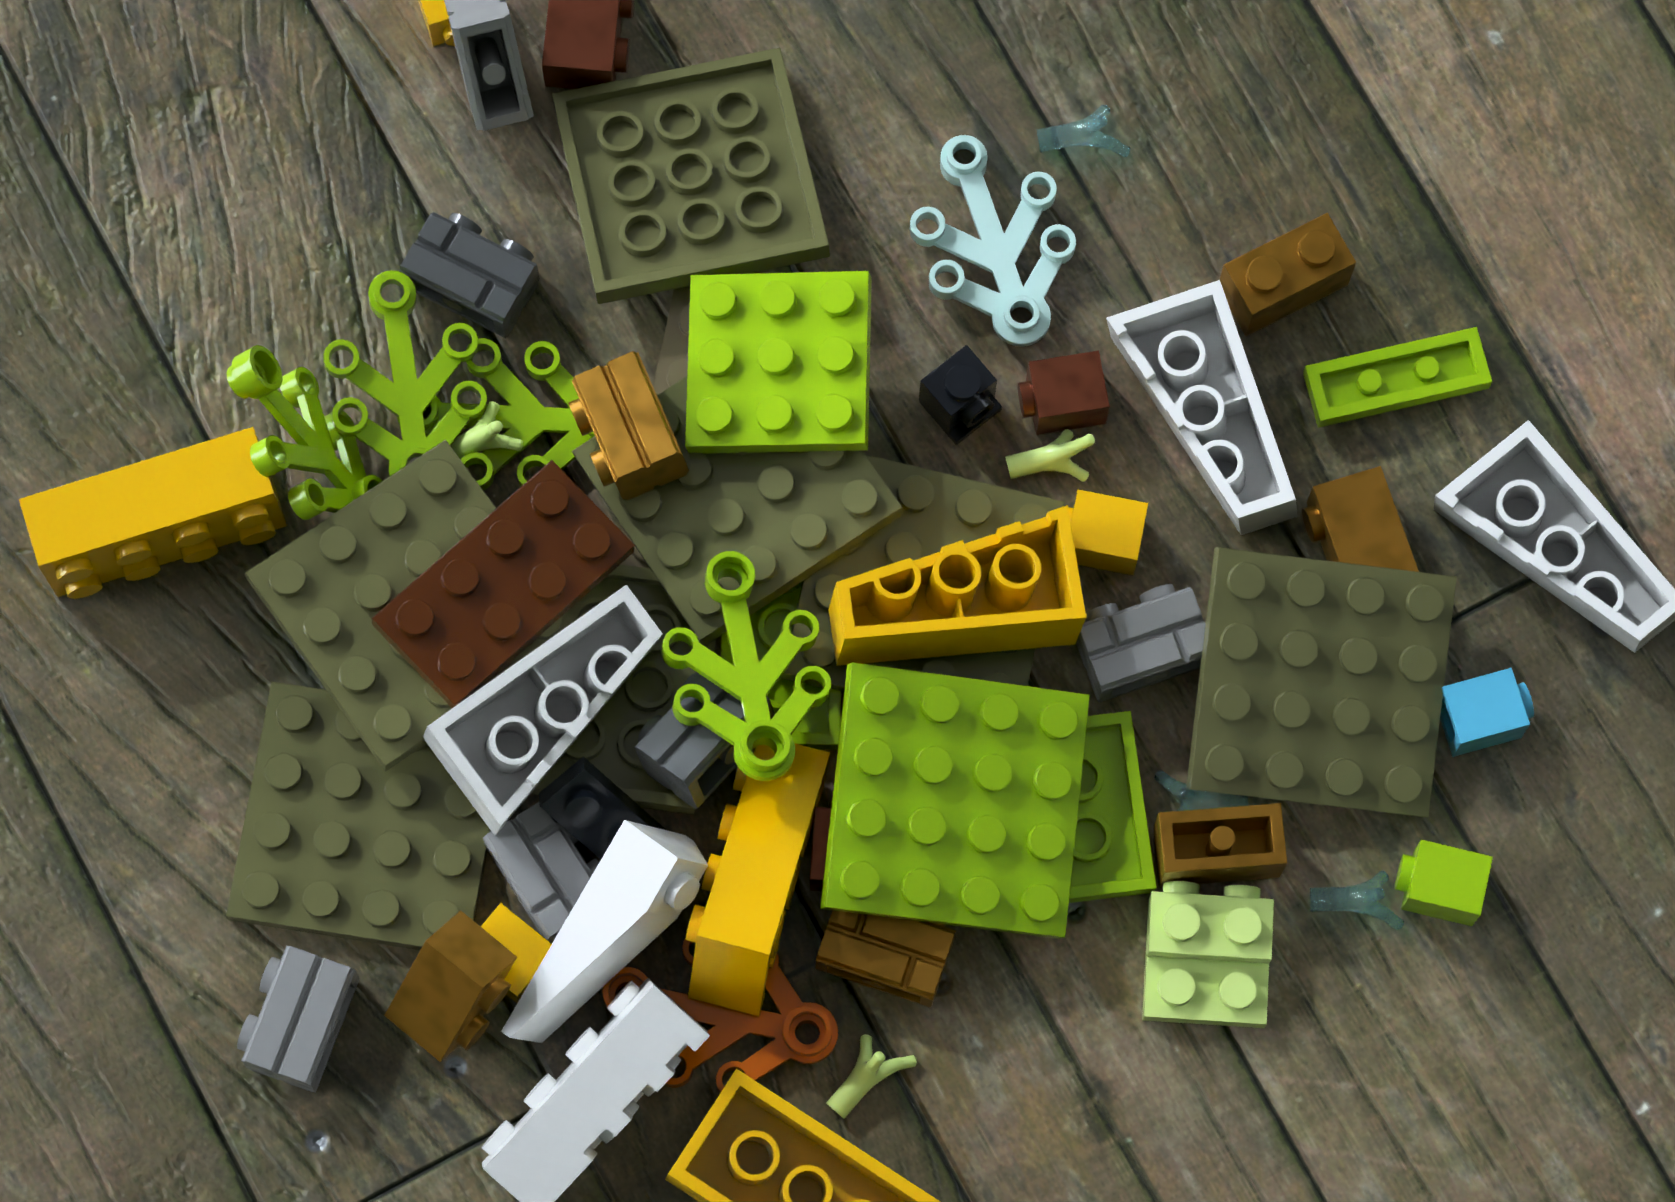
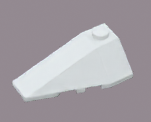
(625, 905)

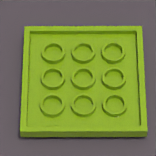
(955, 801)

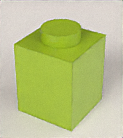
(1444, 882)

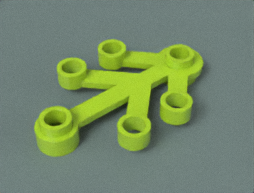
(259, 376)
(406, 395)
(524, 416)
(747, 677)

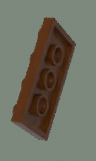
(503, 584)

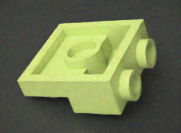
(1208, 956)

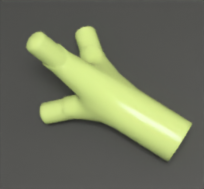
(485, 435)
(1052, 457)
(867, 1073)

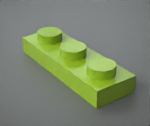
(1397, 377)

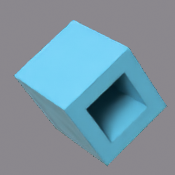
(1485, 711)

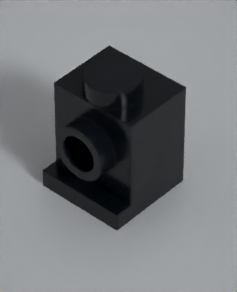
(960, 395)

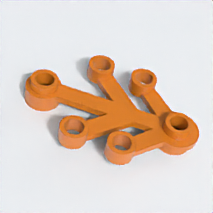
(734, 1025)

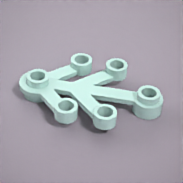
(995, 249)

